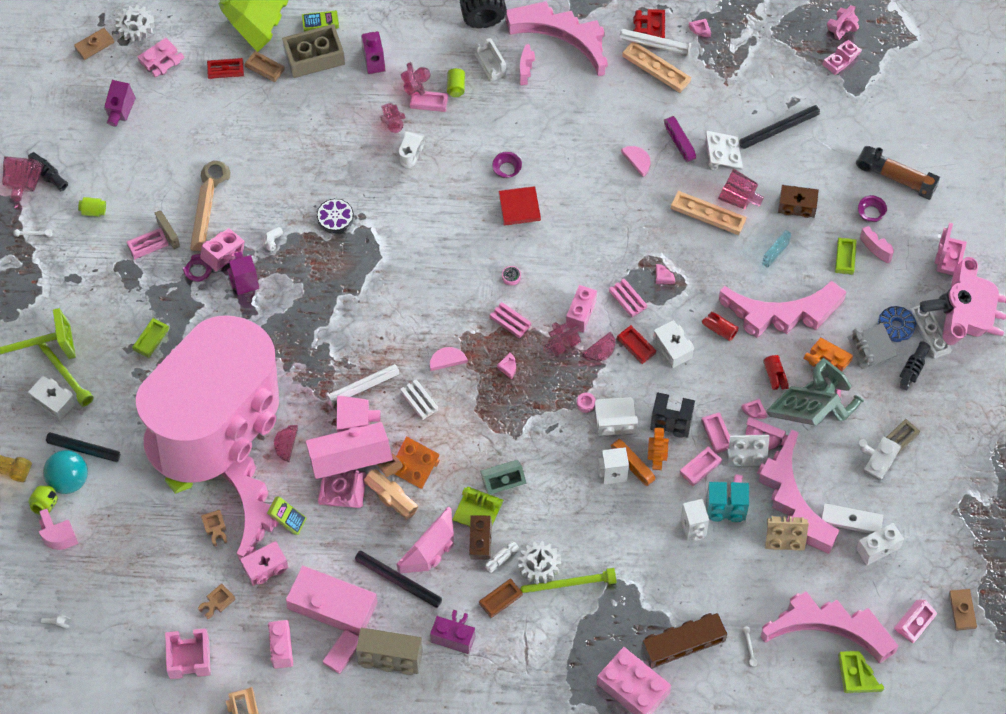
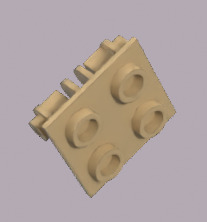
(786, 534)

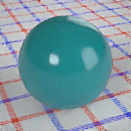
(65, 471)

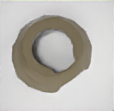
(205, 175)

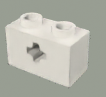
(673, 343)
(51, 397)
(613, 466)
(694, 520)
(880, 544)

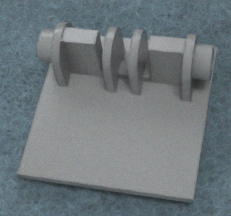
(871, 345)

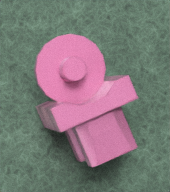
(846, 22)

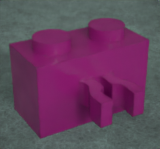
(243, 274)
(453, 633)

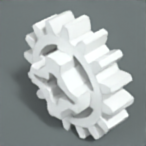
(135, 23)
(531, 557)

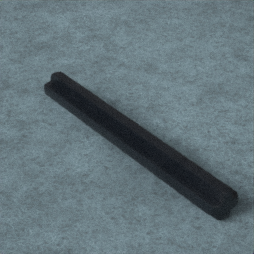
(779, 126)
(398, 579)

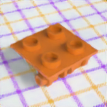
(416, 462)

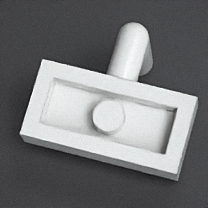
(881, 457)

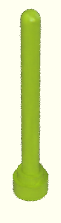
(83, 396)
(607, 576)

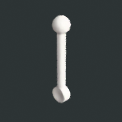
(48, 233)
(753, 662)

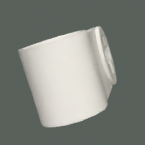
(410, 149)

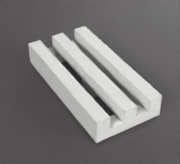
(410, 387)

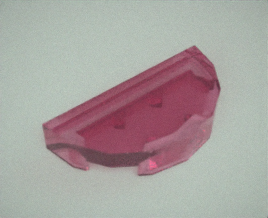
(601, 349)
(285, 442)

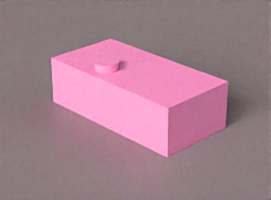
(349, 450)
(331, 600)

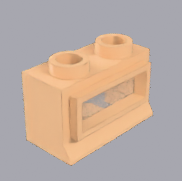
(242, 702)

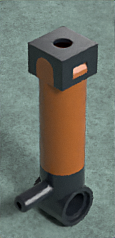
(873, 160)

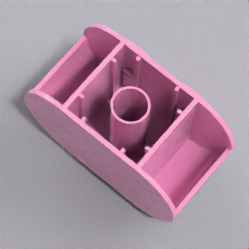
(209, 399)

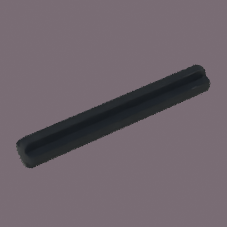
(83, 447)

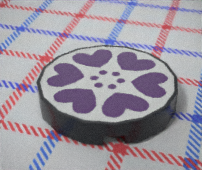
(335, 215)

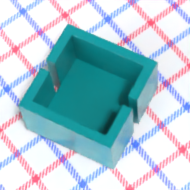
(736, 507)

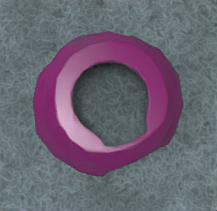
(506, 157)
(874, 201)
(195, 259)

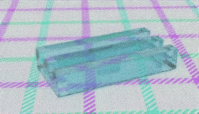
(776, 249)

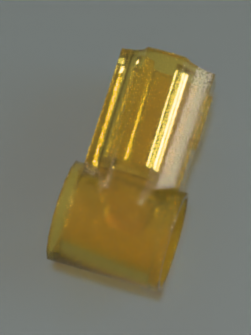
(15, 468)

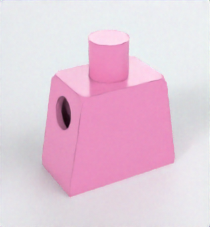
(354, 413)

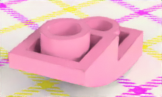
(842, 57)
(526, 64)
(878, 247)

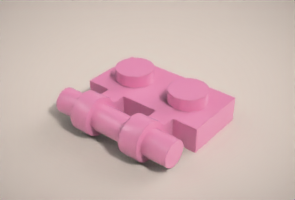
(158, 54)

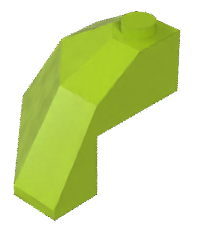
(253, 18)

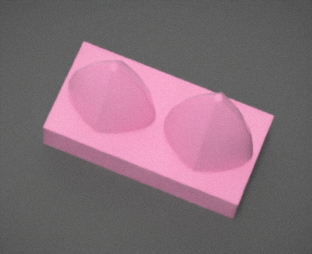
(757, 427)

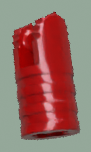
(720, 326)
(775, 372)

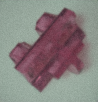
(414, 79)
(392, 117)
(556, 344)

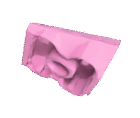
(343, 489)

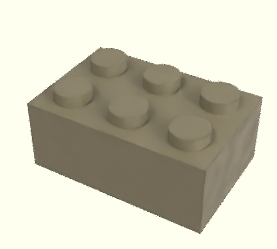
(313, 51)
(389, 651)

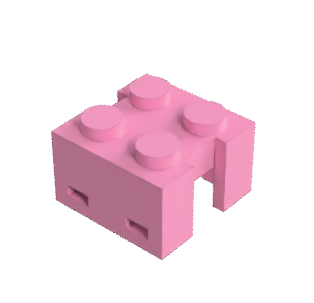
(187, 655)

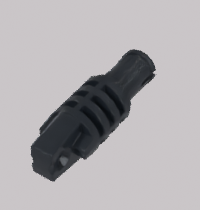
(50, 173)
(914, 366)

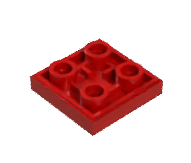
(519, 205)

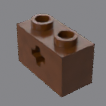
(798, 201)
(480, 537)

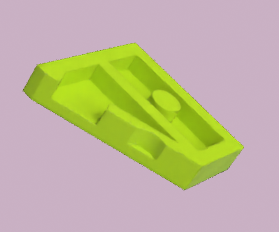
(856, 674)

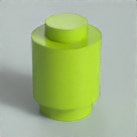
(92, 206)

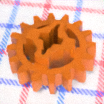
(657, 448)

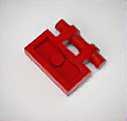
(655, 22)

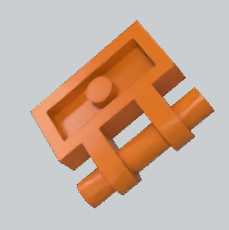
(829, 351)

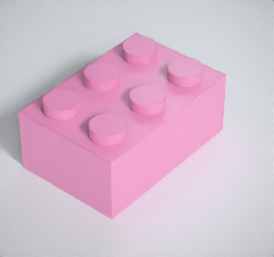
(633, 683)

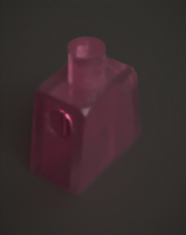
(20, 175)
(740, 191)

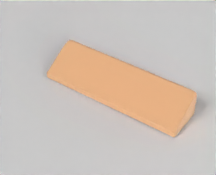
(202, 215)

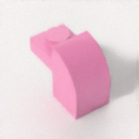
(56, 536)

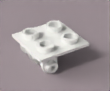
(722, 150)
(748, 450)

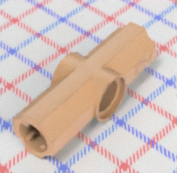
(391, 494)

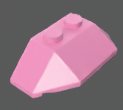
(430, 546)

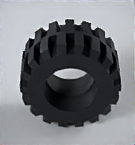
(483, 12)

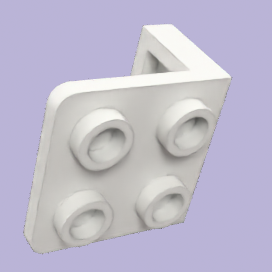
(616, 416)

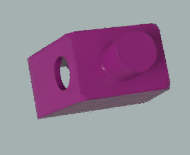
(372, 46)
(119, 102)

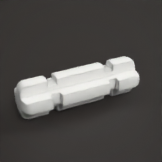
(501, 557)

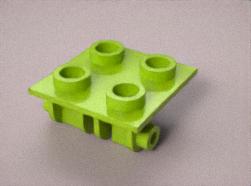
(476, 503)

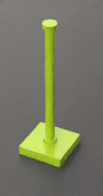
(62, 334)

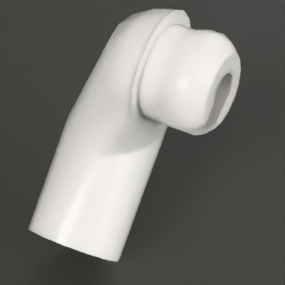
(269, 237)

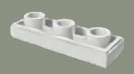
(933, 337)
(863, 520)

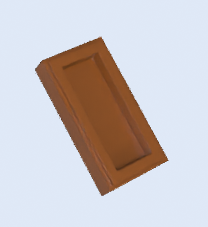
(500, 598)

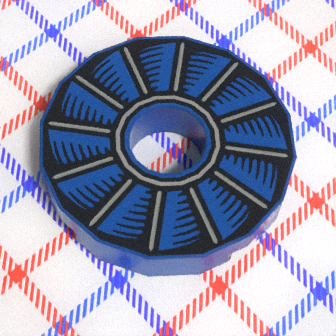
(899, 314)

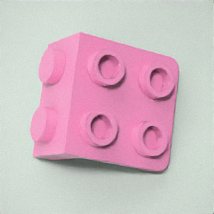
(949, 252)

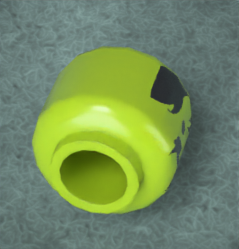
(42, 498)

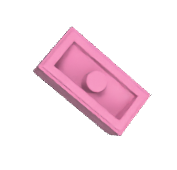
(915, 620)

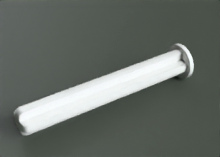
(654, 41)
(363, 384)

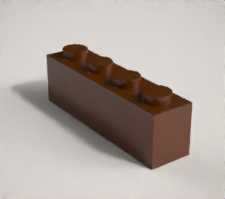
(684, 640)

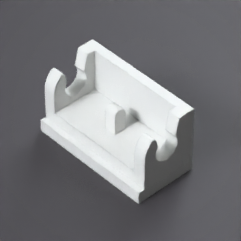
(491, 60)

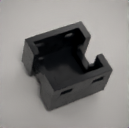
(671, 420)

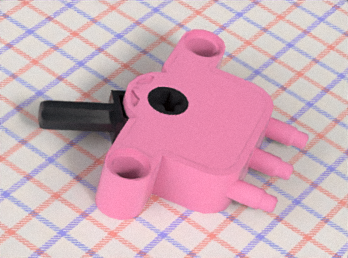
(968, 304)

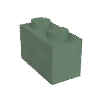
(503, 477)

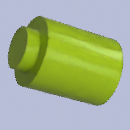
(455, 82)

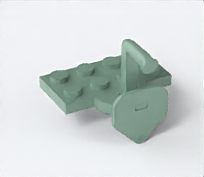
(816, 399)

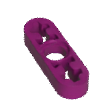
(680, 139)

